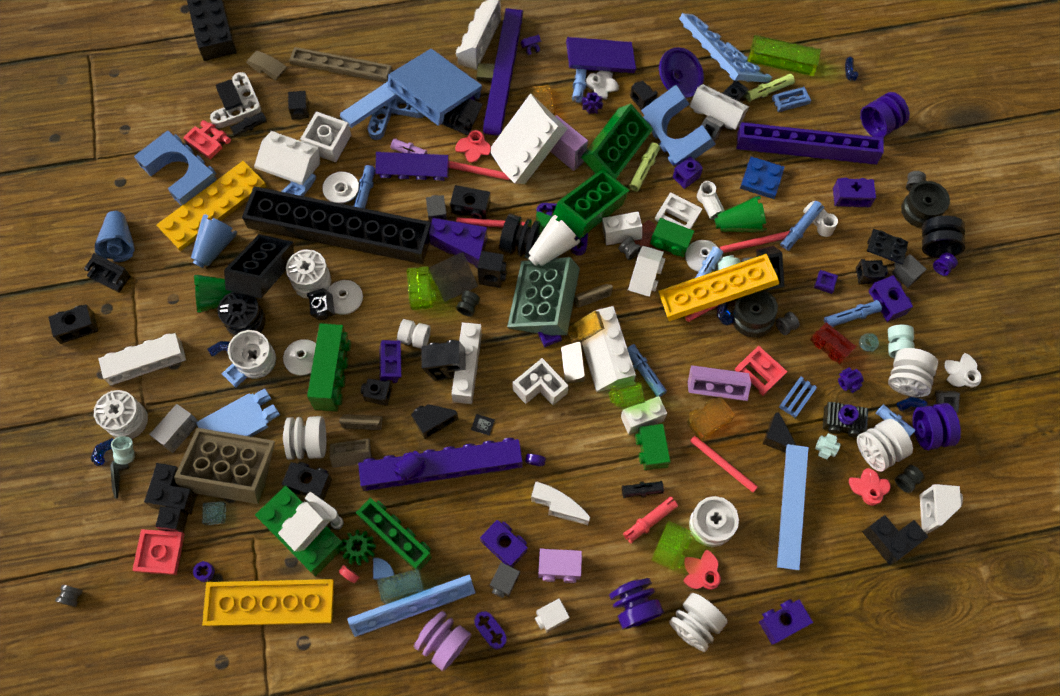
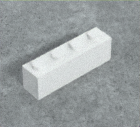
(142, 359)
(465, 379)

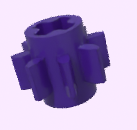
(592, 103)
(850, 380)

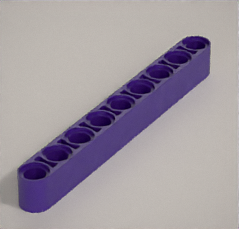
(503, 72)

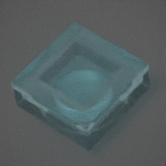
(214, 513)

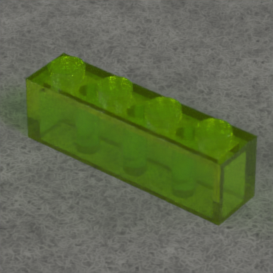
(784, 55)

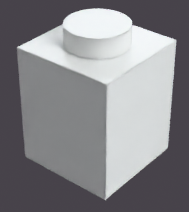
(551, 615)

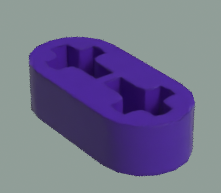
(494, 627)

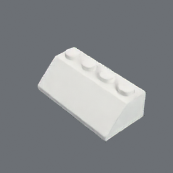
(479, 34)
(608, 354)

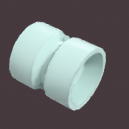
(900, 337)

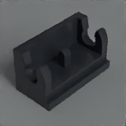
(107, 273)

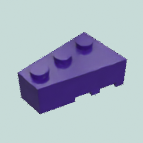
(459, 237)

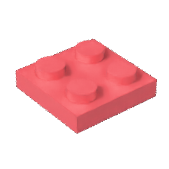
(158, 552)

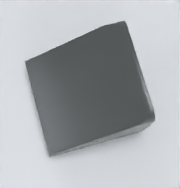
(950, 397)

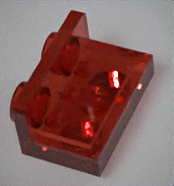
(832, 343)

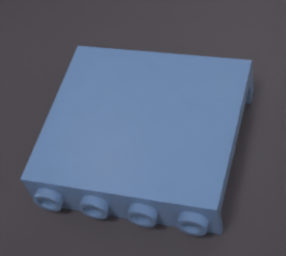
(432, 85)

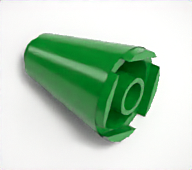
(743, 217)
(209, 292)

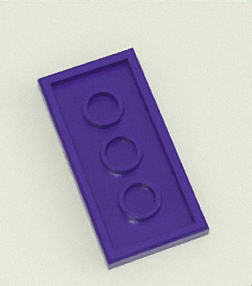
(600, 55)

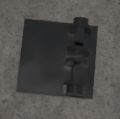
(462, 116)
(887, 246)

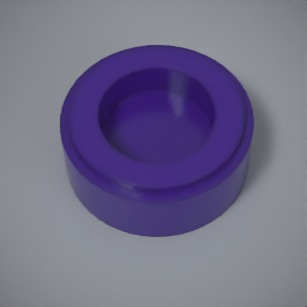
(535, 460)

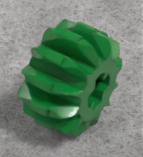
(350, 549)

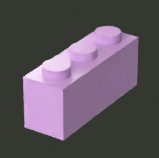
(719, 383)

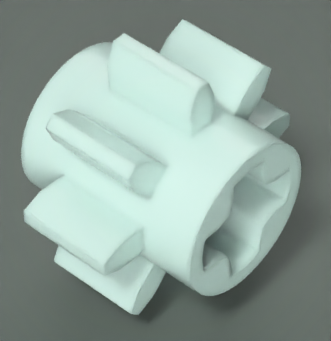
(827, 446)

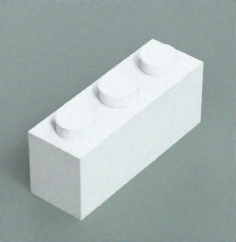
(719, 106)

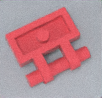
(203, 142)

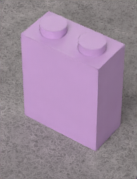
(570, 147)

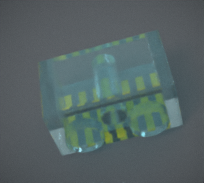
(400, 586)

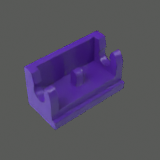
(390, 360)

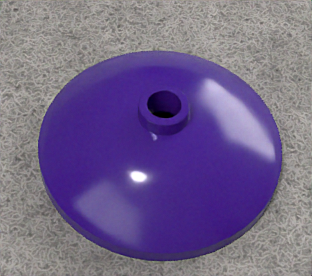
(682, 69)

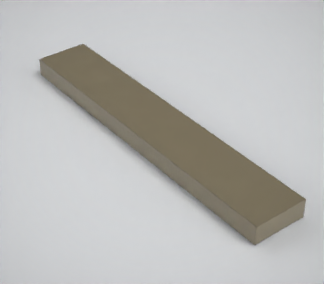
(340, 64)

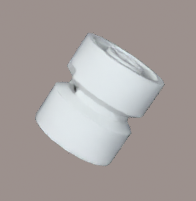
(413, 333)

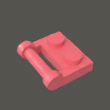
(765, 366)

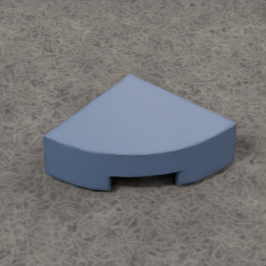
(381, 569)

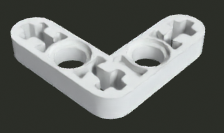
(248, 101)

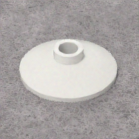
(337, 182)
(694, 254)
(348, 303)
(299, 365)

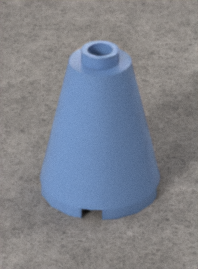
(115, 238)
(211, 241)

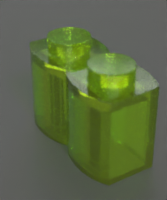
(671, 545)

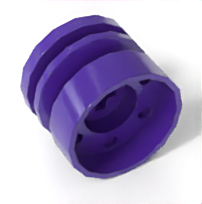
(885, 115)
(636, 603)

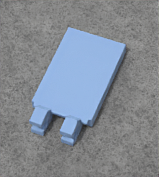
(242, 416)

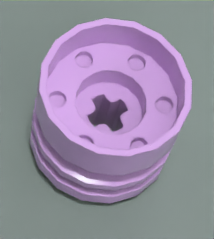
(442, 640)

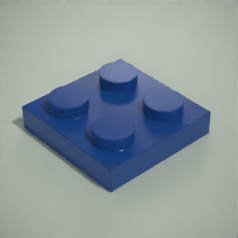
(762, 177)

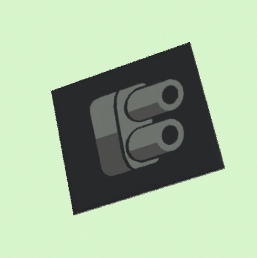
(482, 424)

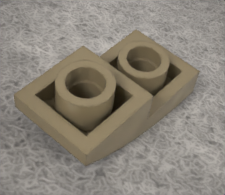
(267, 64)

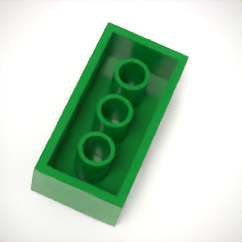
(617, 141)
(590, 203)
(328, 367)
(320, 550)

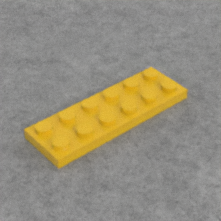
(216, 201)
(718, 287)
(268, 602)

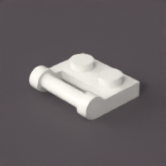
(679, 208)
(336, 522)

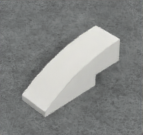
(559, 504)

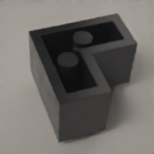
(443, 359)
(165, 492)
(891, 542)

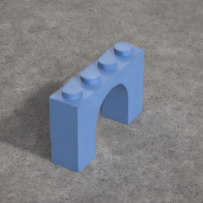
(658, 116)
(170, 149)

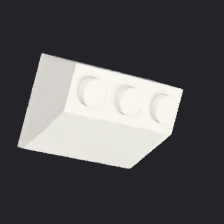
(287, 158)

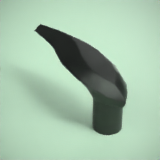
(115, 477)

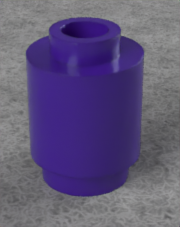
(409, 465)

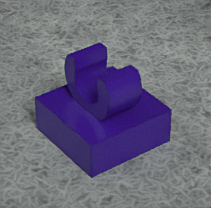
(531, 42)

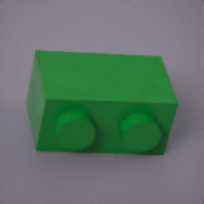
(671, 237)
(653, 447)

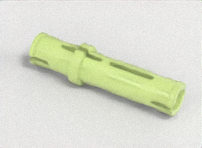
(786, 81)
(647, 161)

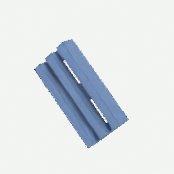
(793, 101)
(806, 385)

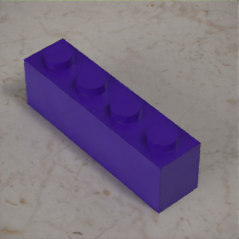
(412, 165)

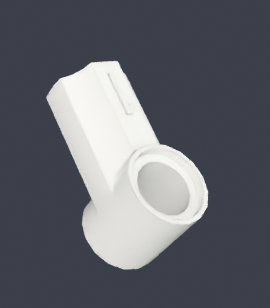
(710, 201)
(825, 222)

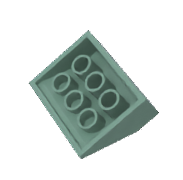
(544, 297)

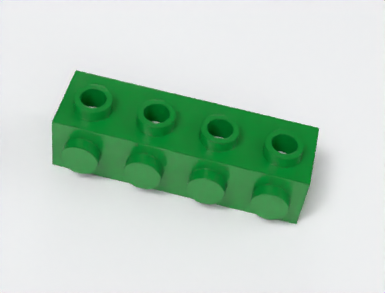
(393, 534)

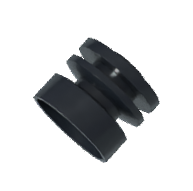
(519, 236)
(250, 315)

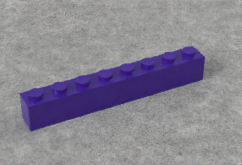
(810, 143)
(444, 464)

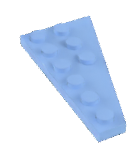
(726, 54)

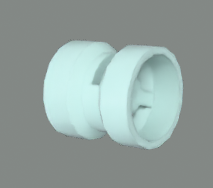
(123, 450)

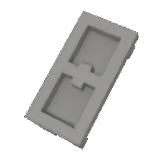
(174, 428)

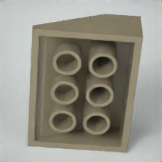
(225, 465)

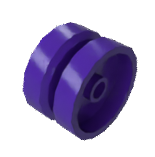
(936, 426)

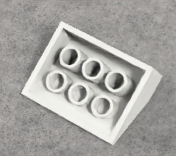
(527, 140)

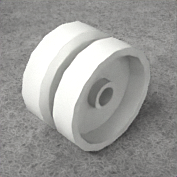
(722, 513)

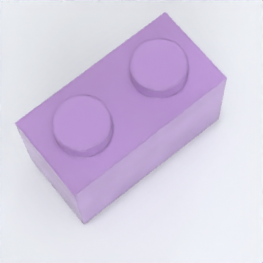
(560, 565)

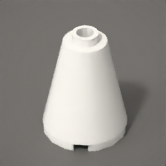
(552, 242)

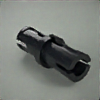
(248, 124)
(642, 489)

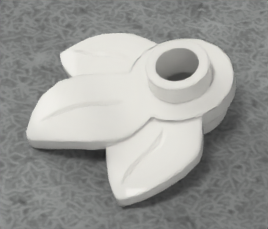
(602, 83)
(961, 370)

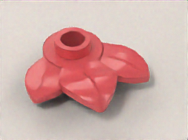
(472, 148)
(869, 484)
(699, 569)

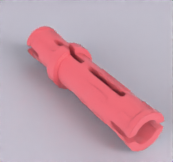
(643, 525)

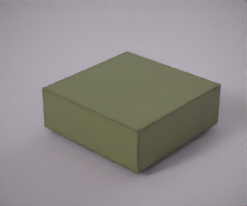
(485, 72)

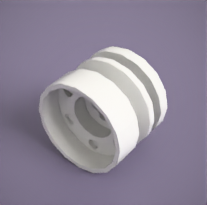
(312, 279)
(250, 344)
(913, 372)
(129, 420)
(300, 437)
(884, 444)
(698, 622)

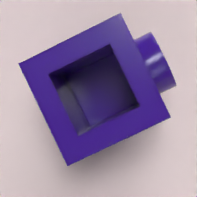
(687, 172)

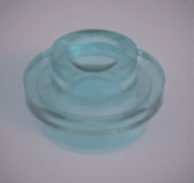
(870, 338)

